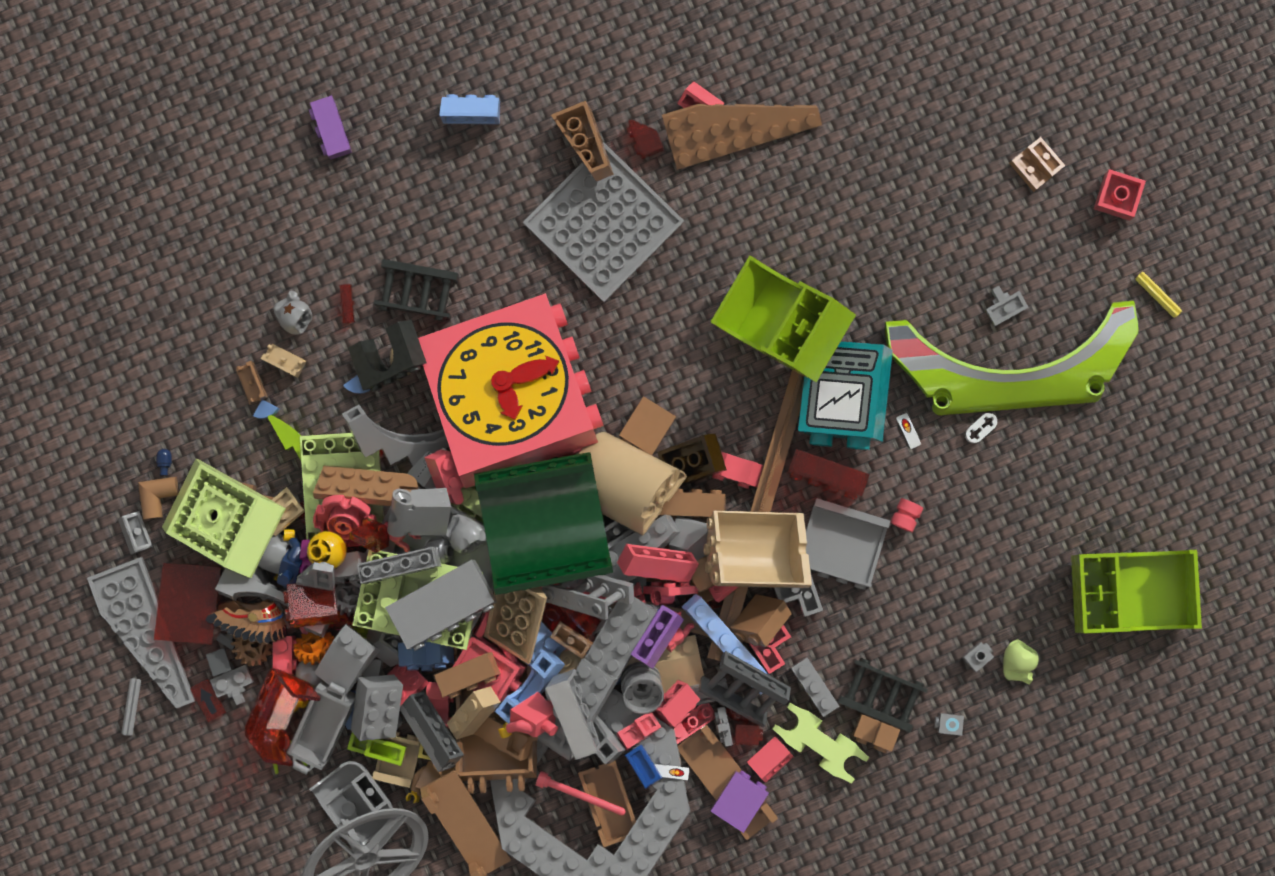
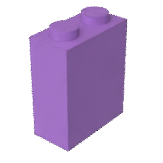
(740, 800)

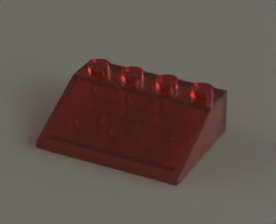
(185, 602)

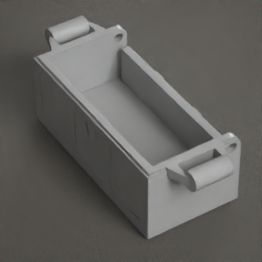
(321, 727)

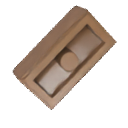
(571, 640)

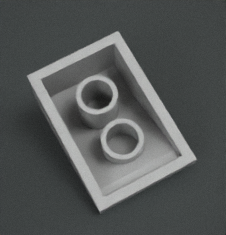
(346, 658)

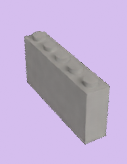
(441, 605)

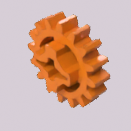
(312, 647)

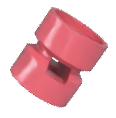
(906, 515)

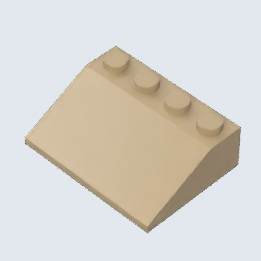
(517, 621)
(680, 664)

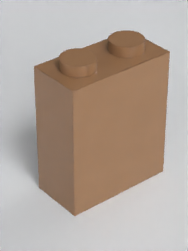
(647, 426)
(760, 620)

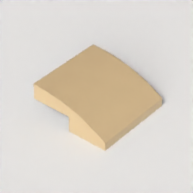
(292, 511)

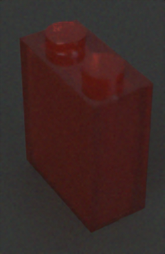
(310, 606)

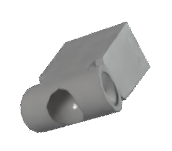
(419, 512)

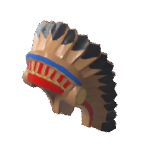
(251, 622)

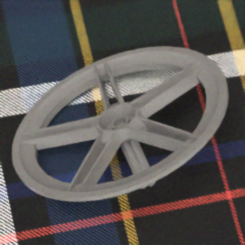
(366, 856)

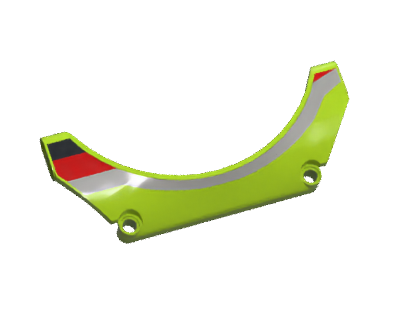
(980, 389)

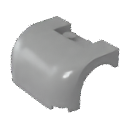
(352, 793)

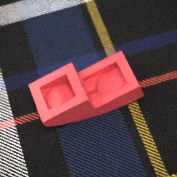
(639, 730)

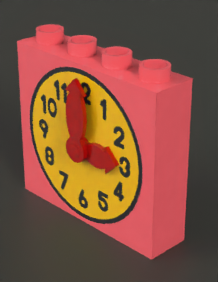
(509, 388)

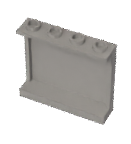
(844, 543)

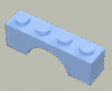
(541, 673)

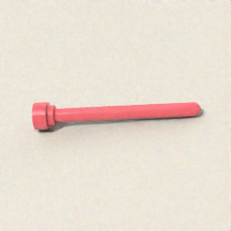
(546, 781)

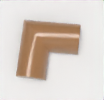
(151, 495)

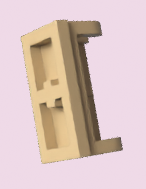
(283, 360)

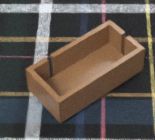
(608, 785)

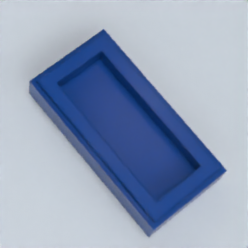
(643, 766)

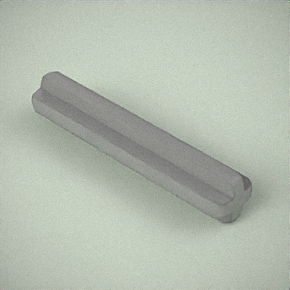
(131, 706)

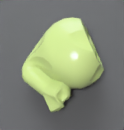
(1019, 662)

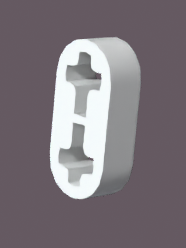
(978, 424)

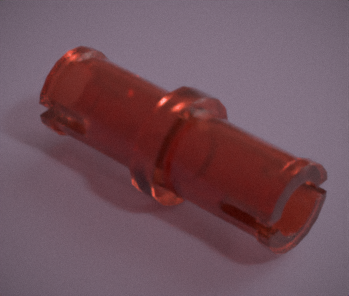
(347, 303)

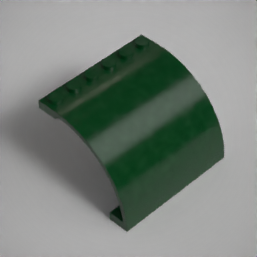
(543, 523)

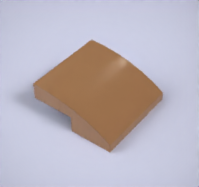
(1037, 164)

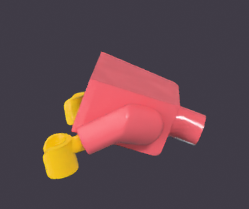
(531, 717)

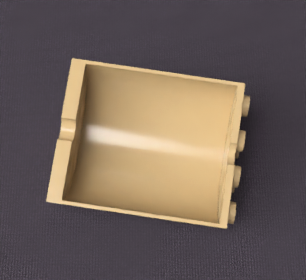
(631, 482)
(757, 550)

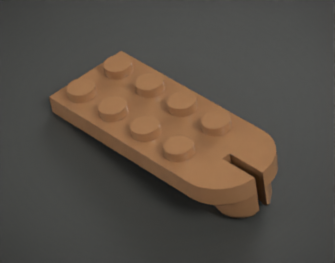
(366, 485)

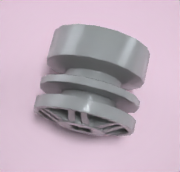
(641, 688)

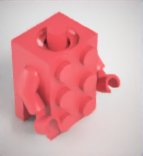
(508, 665)

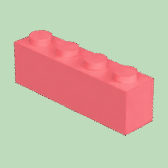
(657, 563)

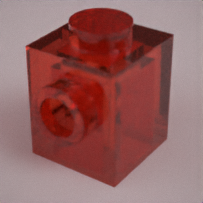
(748, 734)

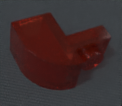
(371, 535)

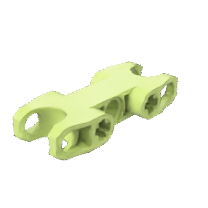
(833, 751)

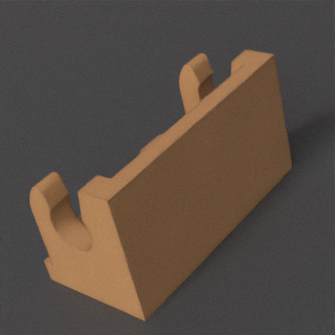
(251, 382)

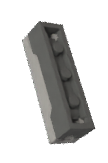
(431, 731)

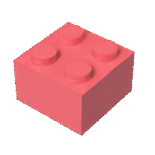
(1119, 194)

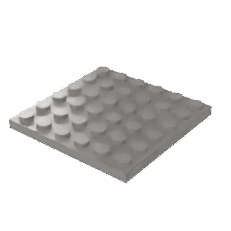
(603, 225)

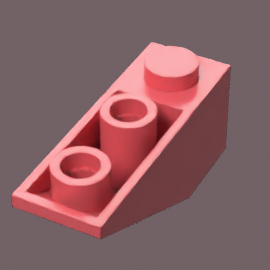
(694, 721)

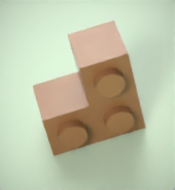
(875, 732)

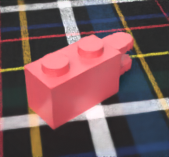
(445, 474)

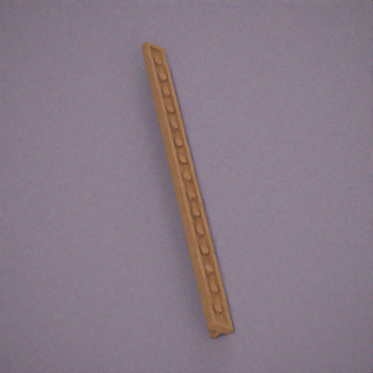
(767, 486)

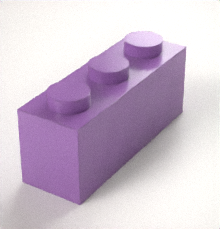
(330, 128)
(657, 636)

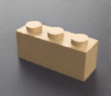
(473, 712)

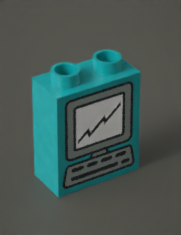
(848, 397)

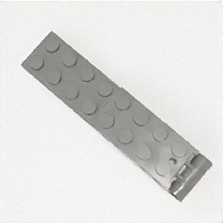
(605, 662)

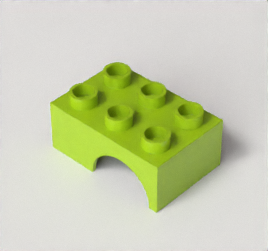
(783, 319)
(1136, 591)

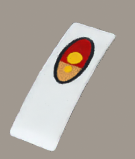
(908, 430)
(673, 771)

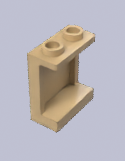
(398, 774)

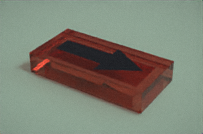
(208, 700)

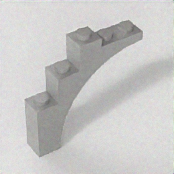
(394, 446)

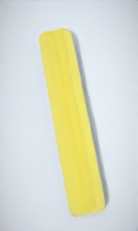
(1158, 294)

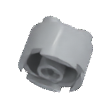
(274, 554)

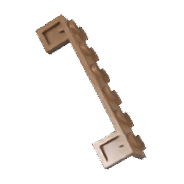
(715, 768)
(464, 824)

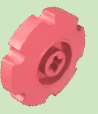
(341, 516)

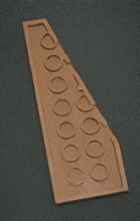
(718, 129)

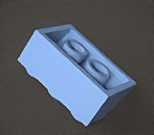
(470, 109)

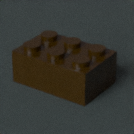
(695, 457)

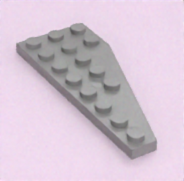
(130, 607)

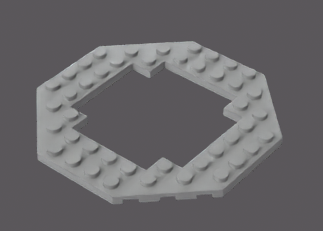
(642, 844)

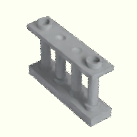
(590, 604)

